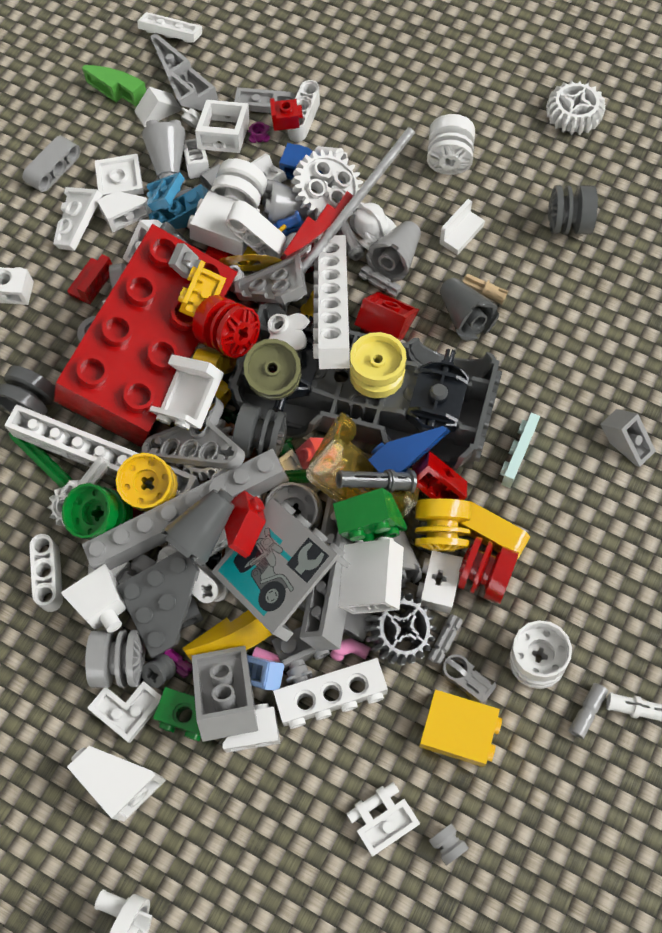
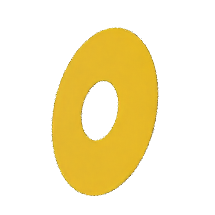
(265, 260)

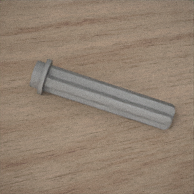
(355, 250)

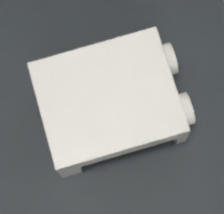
(189, 393)

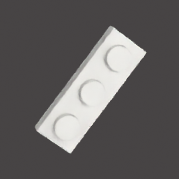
(169, 27)

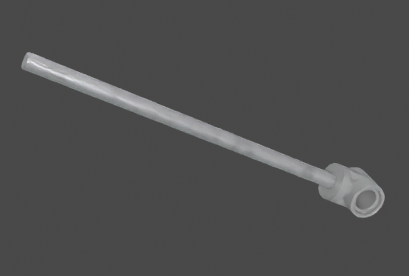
(353, 203)

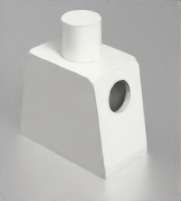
(97, 599)

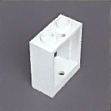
(230, 139)

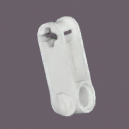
(202, 587)

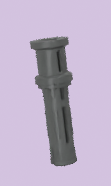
(388, 480)

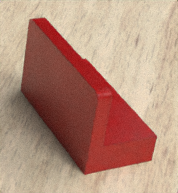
(91, 279)

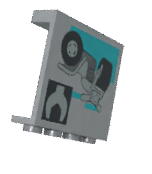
(280, 568)

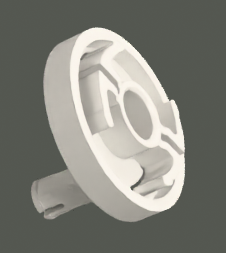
(131, 912)

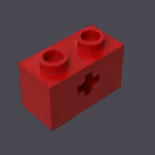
(438, 479)

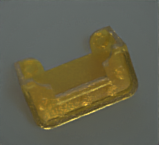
(339, 453)

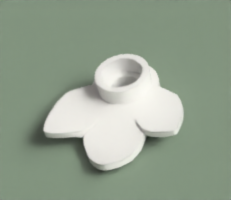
(291, 329)

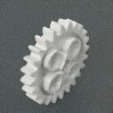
(326, 184)

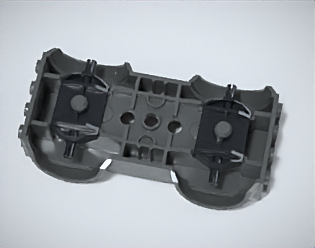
(433, 394)

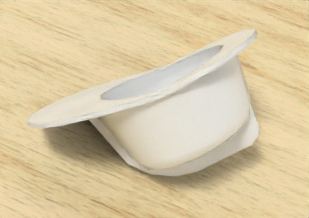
(371, 219)

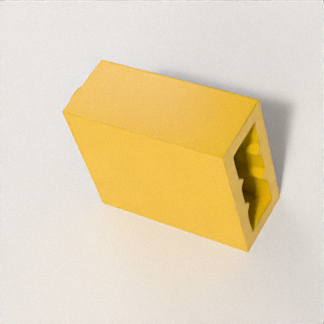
(461, 728)

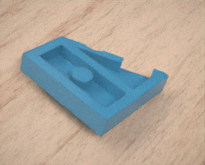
(163, 191)

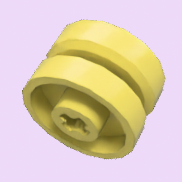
(377, 365)

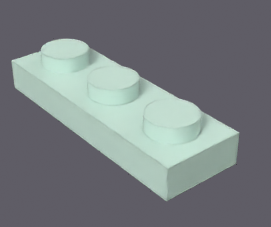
(519, 449)

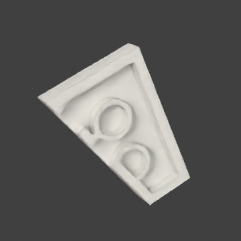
(76, 216)

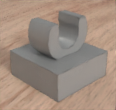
(183, 260)

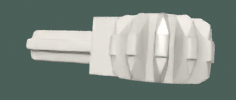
(92, 476)

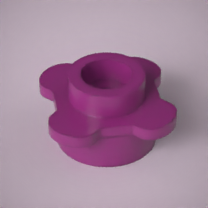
(259, 132)

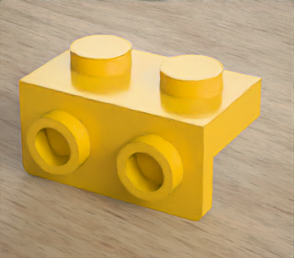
(202, 285)

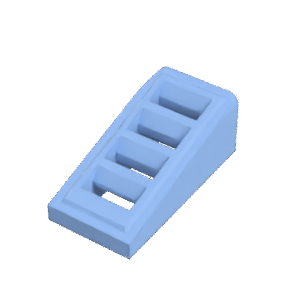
(270, 675)

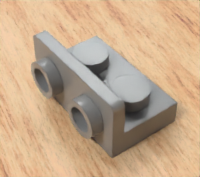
(296, 651)

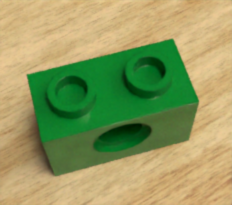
(169, 710)

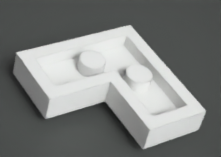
(126, 717)

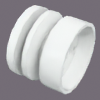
(451, 144)
(544, 640)

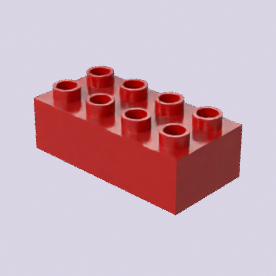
(127, 349)

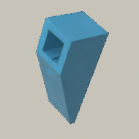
(181, 209)

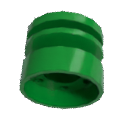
(94, 510)

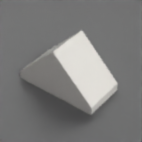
(156, 106)

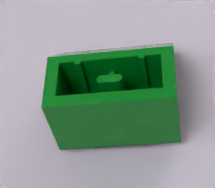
(369, 516)

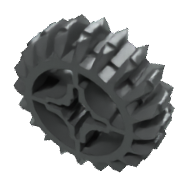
(417, 637)

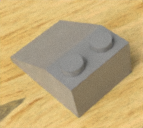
(223, 694)

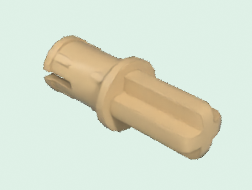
(486, 288)

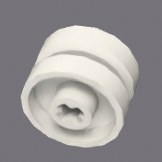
(240, 181)

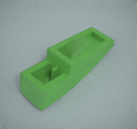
(115, 83)

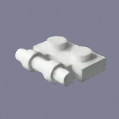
(388, 826)

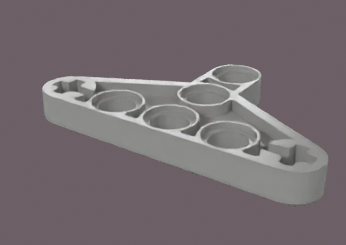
(205, 442)

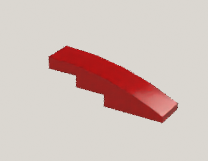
(313, 230)

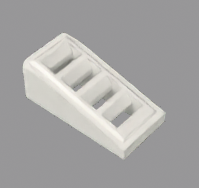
(195, 159)

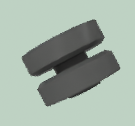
(26, 389)

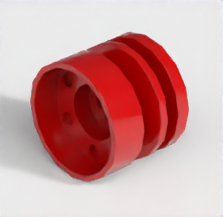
(226, 326)
(487, 569)

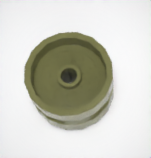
(286, 362)

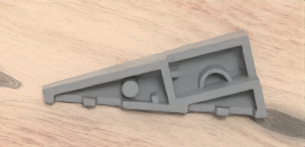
(187, 84)

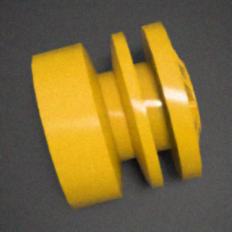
(132, 481)
(442, 524)

